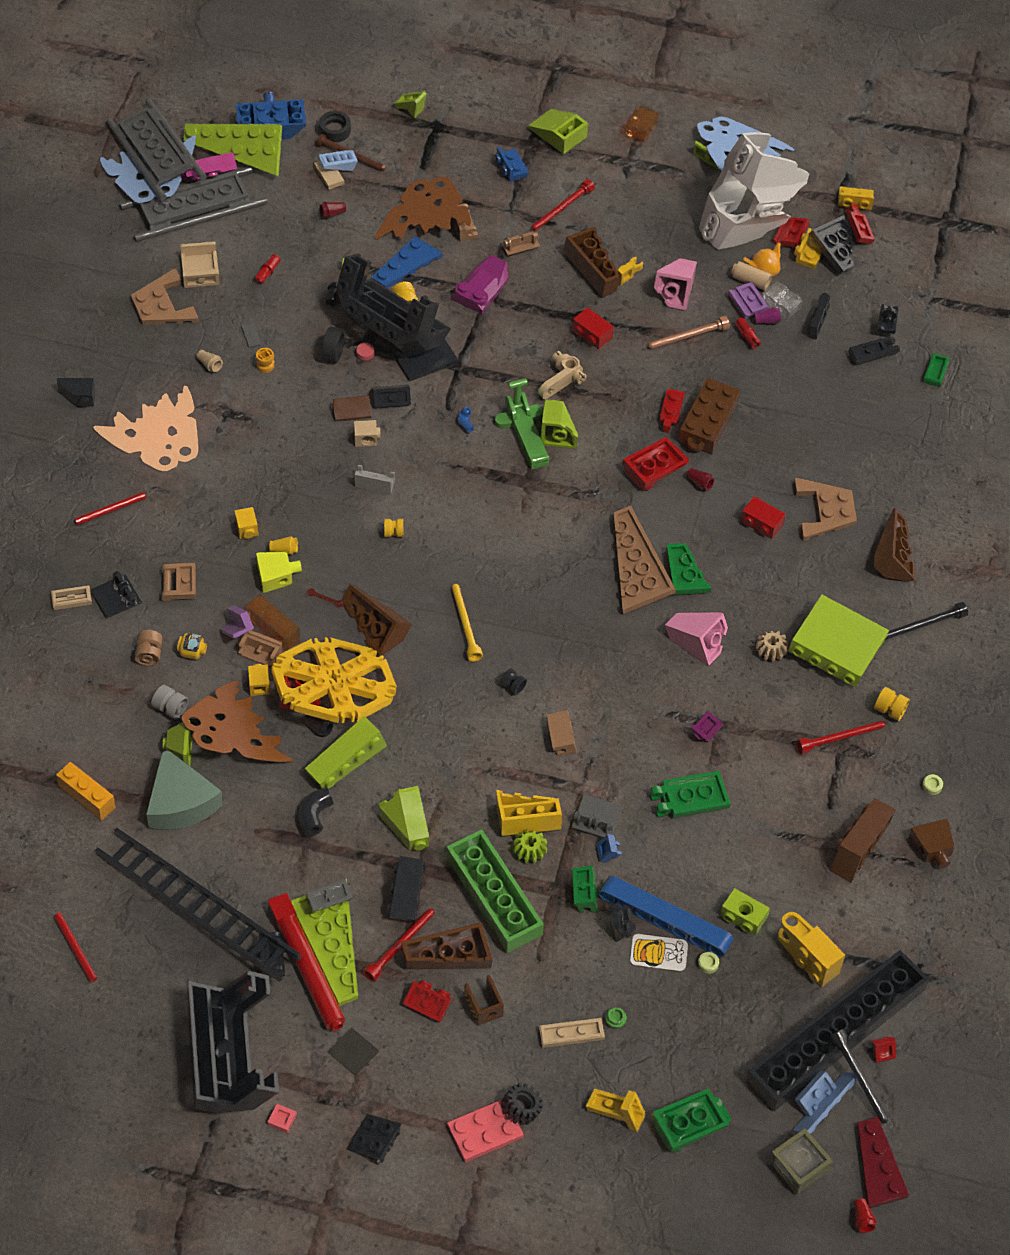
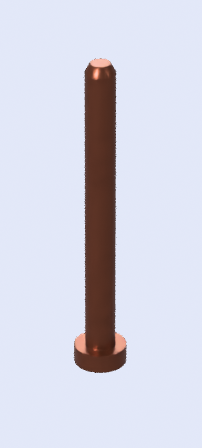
(323, 141)

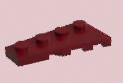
(881, 1173)

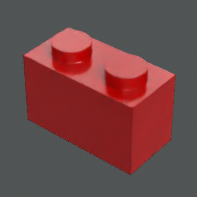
(593, 328)
(763, 517)

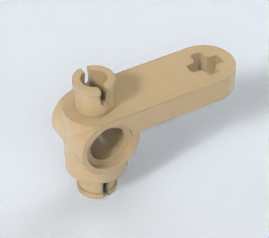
(569, 371)

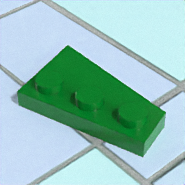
(684, 571)

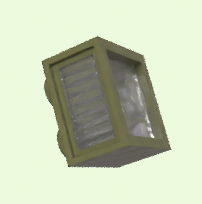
(800, 1161)

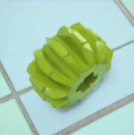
(523, 843)

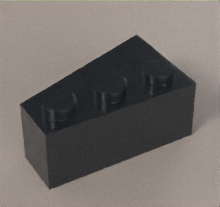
(406, 889)

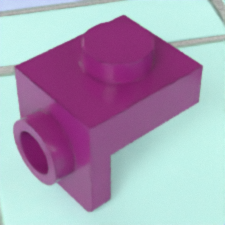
(706, 727)

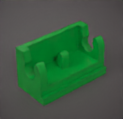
(585, 888)

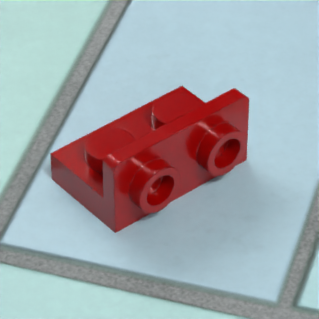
(427, 1000)

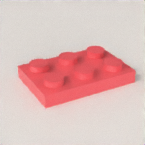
(483, 1131)

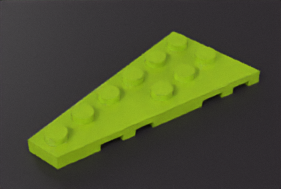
(251, 143)

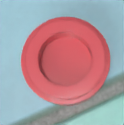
(365, 351)

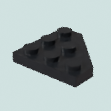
(836, 243)

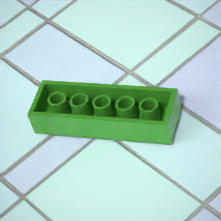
(494, 891)

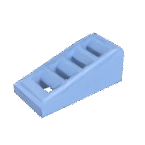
(338, 160)

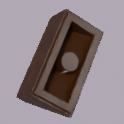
(352, 408)

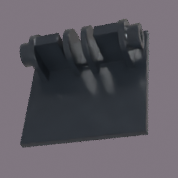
(116, 595)
(375, 1137)

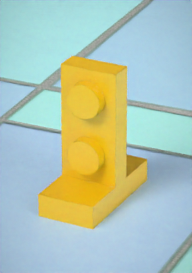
(618, 1107)

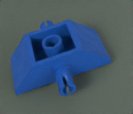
(286, 113)

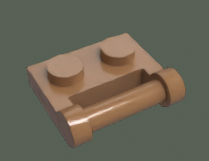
(184, 581)

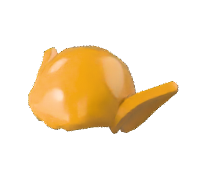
(766, 260)

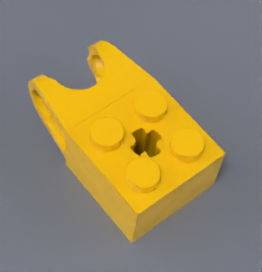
(811, 949)

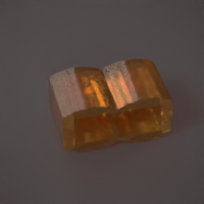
(642, 123)

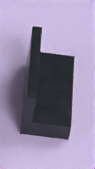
(392, 395)

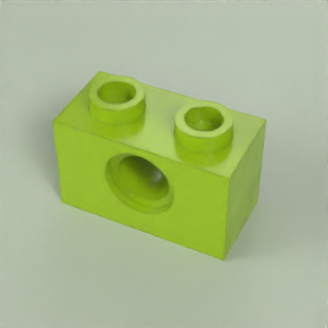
(740, 902)

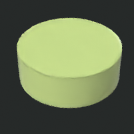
(932, 784)
(708, 962)

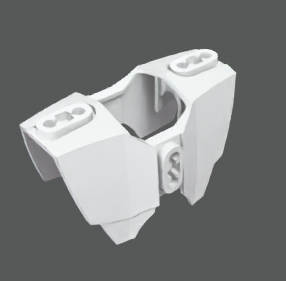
(770, 180)

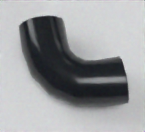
(310, 811)

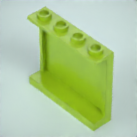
(838, 640)

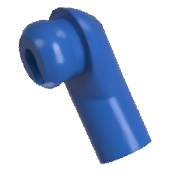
(463, 419)

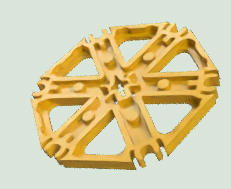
(320, 680)

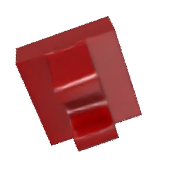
(884, 1049)

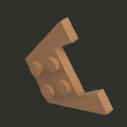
(155, 305)
(834, 507)

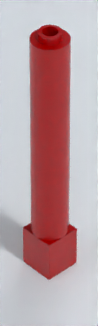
(309, 968)

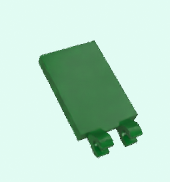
(691, 795)

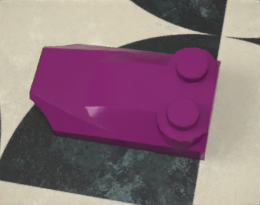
(482, 284)

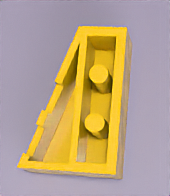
(521, 813)

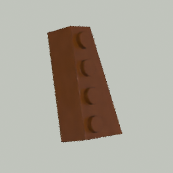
(592, 260)
(450, 949)

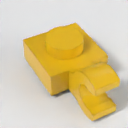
(627, 271)

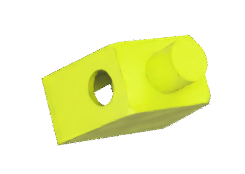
(276, 570)

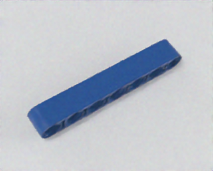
(667, 916)

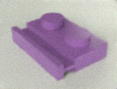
(748, 300)

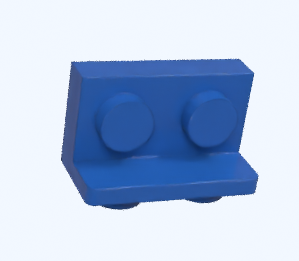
(511, 164)

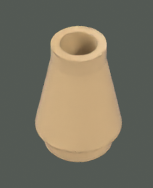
(210, 361)

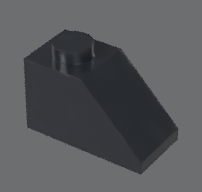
(77, 390)

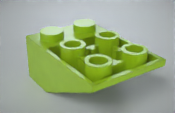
(560, 129)

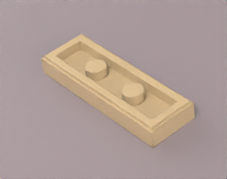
(571, 1032)

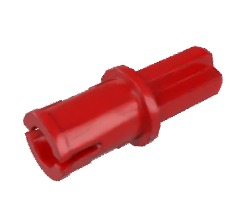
(267, 268)
(747, 332)

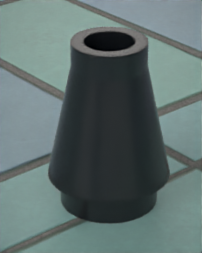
(319, 725)

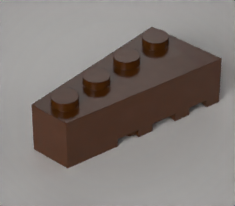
(861, 839)

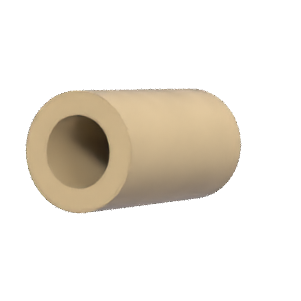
(751, 274)

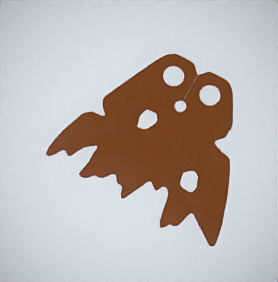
(422, 211)
(235, 729)

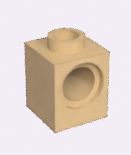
(366, 433)

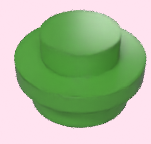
(615, 1018)

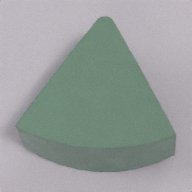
(180, 796)

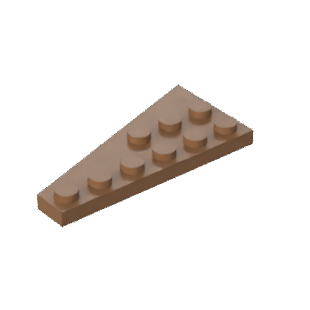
(640, 569)

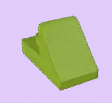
(412, 101)

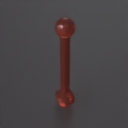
(311, 592)

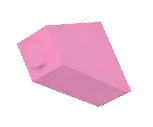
(675, 282)
(698, 633)

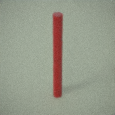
(110, 508)
(75, 947)

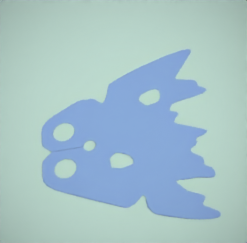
(725, 142)
(127, 175)

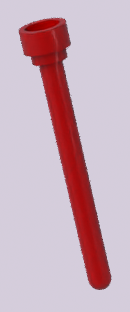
(586, 187)
(805, 745)
(373, 970)

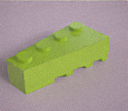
(346, 753)

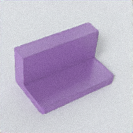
(240, 624)

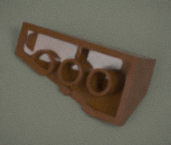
(378, 622)

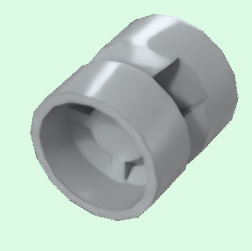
(167, 700)

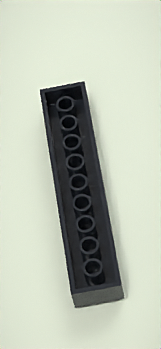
(857, 1012)

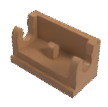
(463, 231)
(260, 648)
(561, 733)

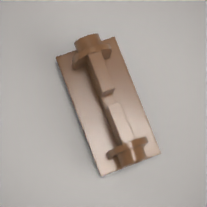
(519, 244)

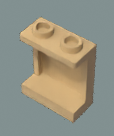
(199, 264)

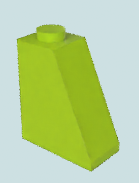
(557, 426)
(406, 818)

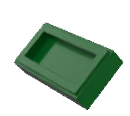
(936, 370)

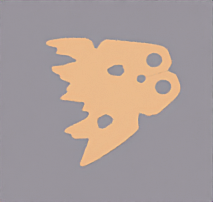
(153, 432)

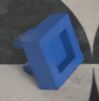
(608, 848)

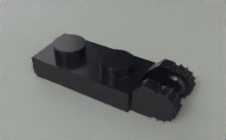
(819, 316)
(873, 350)

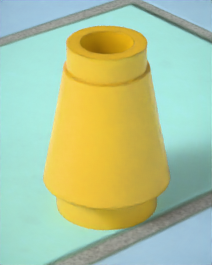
(286, 544)

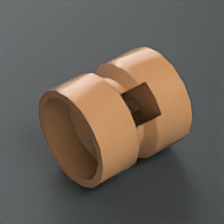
(148, 648)

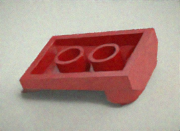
(654, 463)

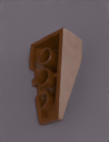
(893, 550)

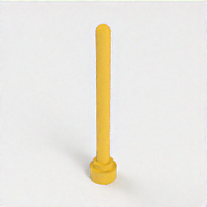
(473, 652)

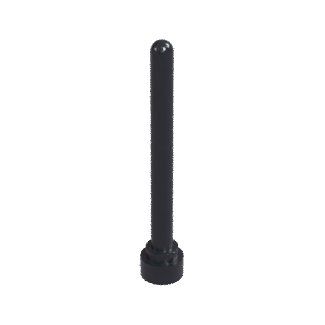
(959, 610)
(840, 1040)

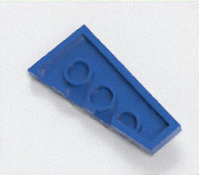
(406, 261)

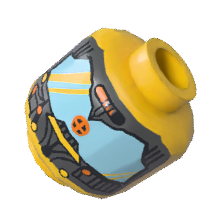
(191, 646)

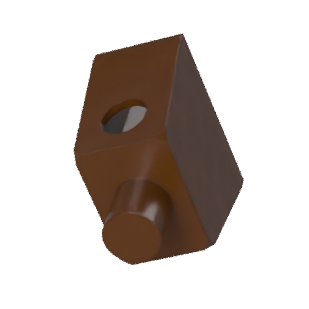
(933, 842)

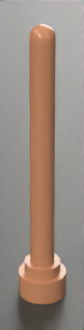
(720, 324)

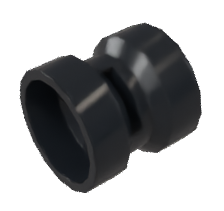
(513, 681)

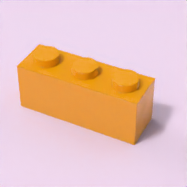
(86, 791)

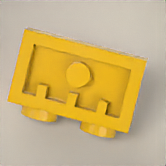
(862, 197)
(808, 252)

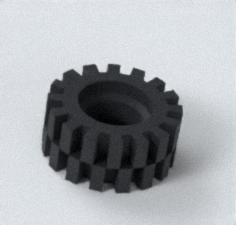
(526, 1095)

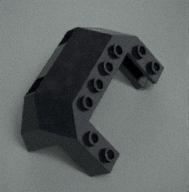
(395, 321)
(222, 1046)

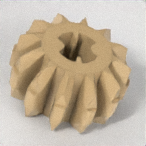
(772, 645)

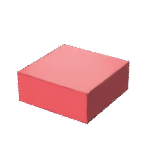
(282, 1118)

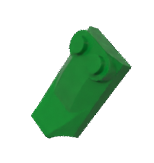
(690, 1120)

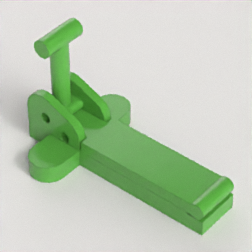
(521, 418)

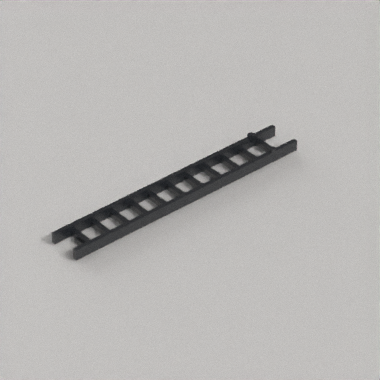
(206, 894)

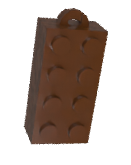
(709, 416)

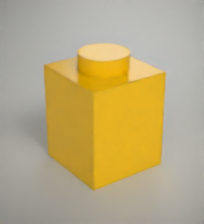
(246, 523)
(259, 680)

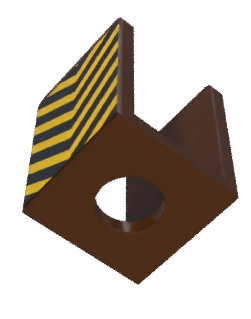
(480, 1015)

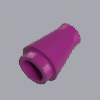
(768, 316)

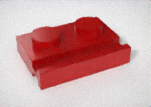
(791, 232)

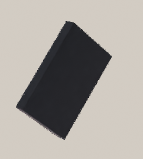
(427, 362)

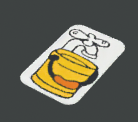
(659, 952)

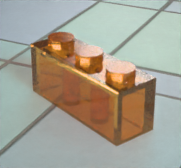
(273, 622)

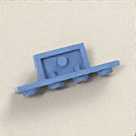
(821, 1097)

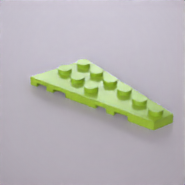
(332, 943)

